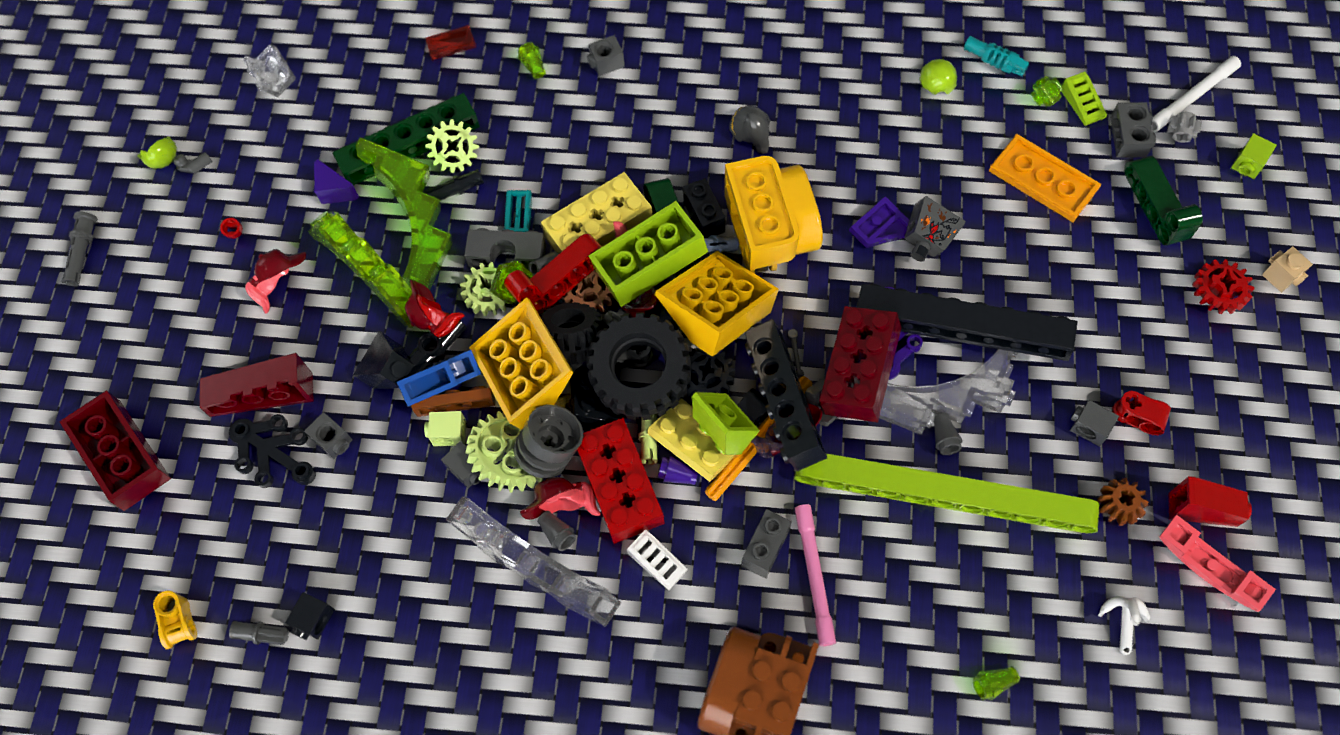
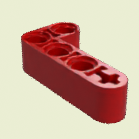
(556, 277)

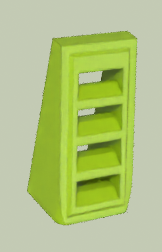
(1080, 84)

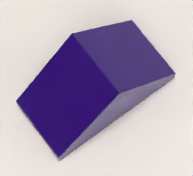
(331, 186)

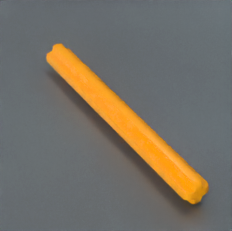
(739, 461)

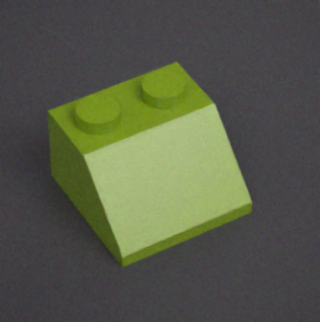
(723, 422)

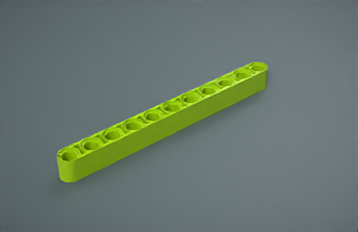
(953, 493)

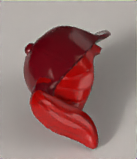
(427, 313)

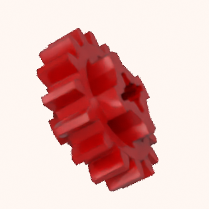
(1223, 286)

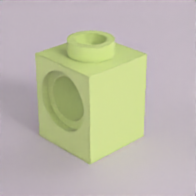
(445, 428)

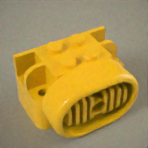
(771, 211)

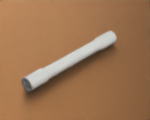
(1221, 72)

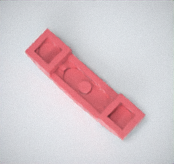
(1214, 567)

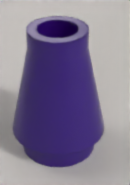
(675, 471)

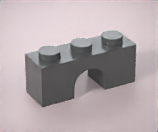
(485, 246)

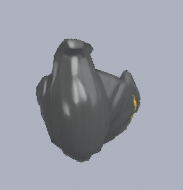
(751, 125)

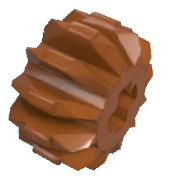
(1125, 512)

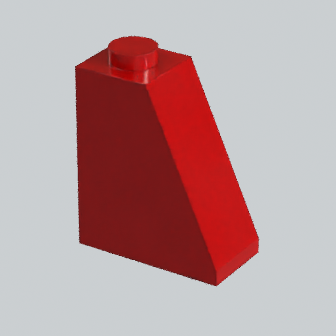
(1209, 503)

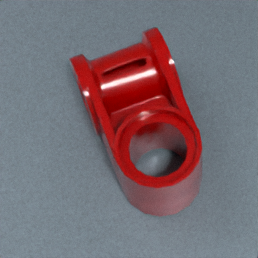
(1143, 412)

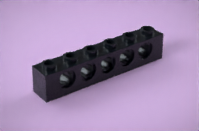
(779, 376)

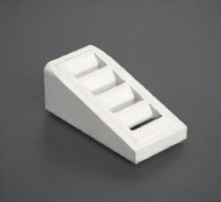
(636, 546)

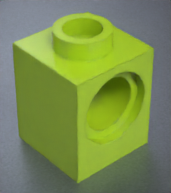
(1253, 156)

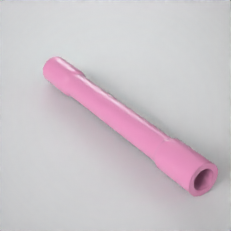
(823, 619)

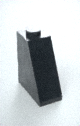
(384, 363)

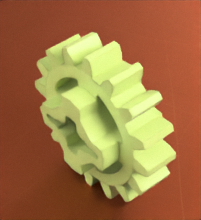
(443, 138)
(481, 297)

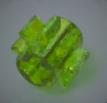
(1046, 91)

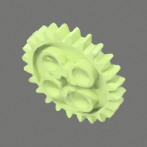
(492, 435)

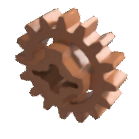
(593, 295)

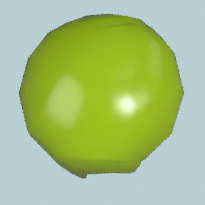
(938, 76)
(159, 154)

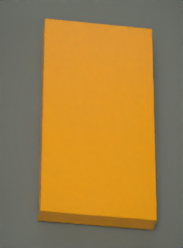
(1045, 177)

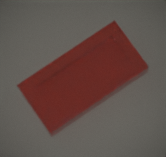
(450, 42)

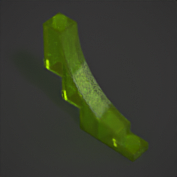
(407, 180)

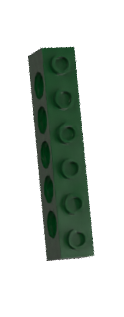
(408, 136)

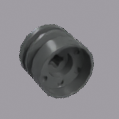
(548, 441)

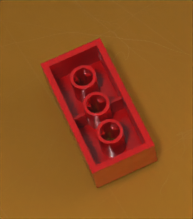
(635, 485)

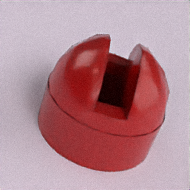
(231, 223)

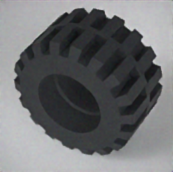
(573, 329)

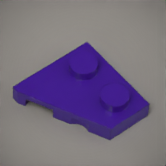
(880, 225)

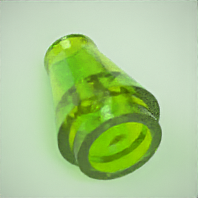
(531, 59)
(994, 682)

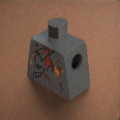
(931, 229)

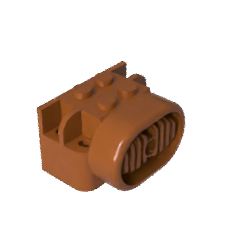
(756, 685)

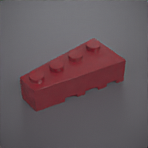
(257, 386)

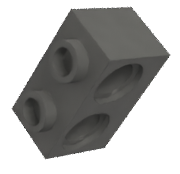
(1132, 130)
(766, 543)

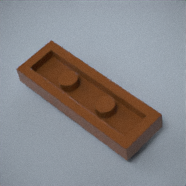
(455, 401)

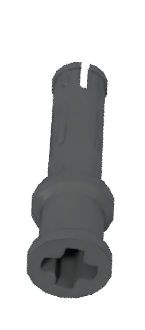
(80, 239)

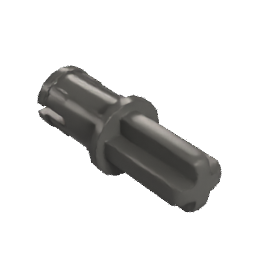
(258, 633)

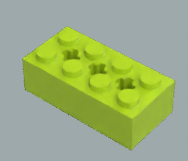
(648, 253)

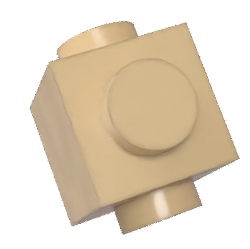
(1287, 269)

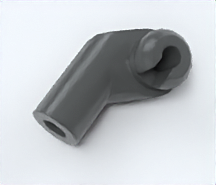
(192, 166)

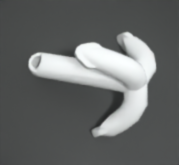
(1132, 612)

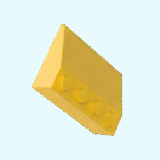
(717, 301)
(521, 363)

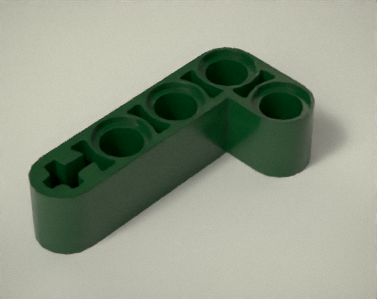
(1160, 204)

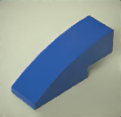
(438, 377)

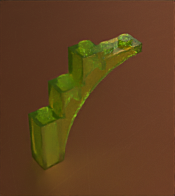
(357, 254)

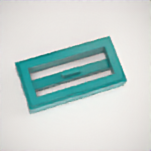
(527, 214)

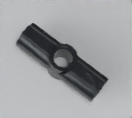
(422, 358)

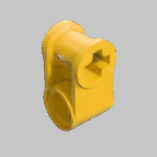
(176, 624)

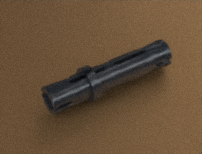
(456, 185)

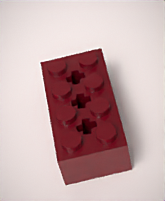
(860, 364)
(115, 450)

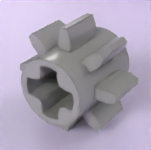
(1184, 127)

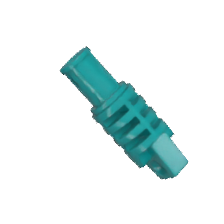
(997, 56)

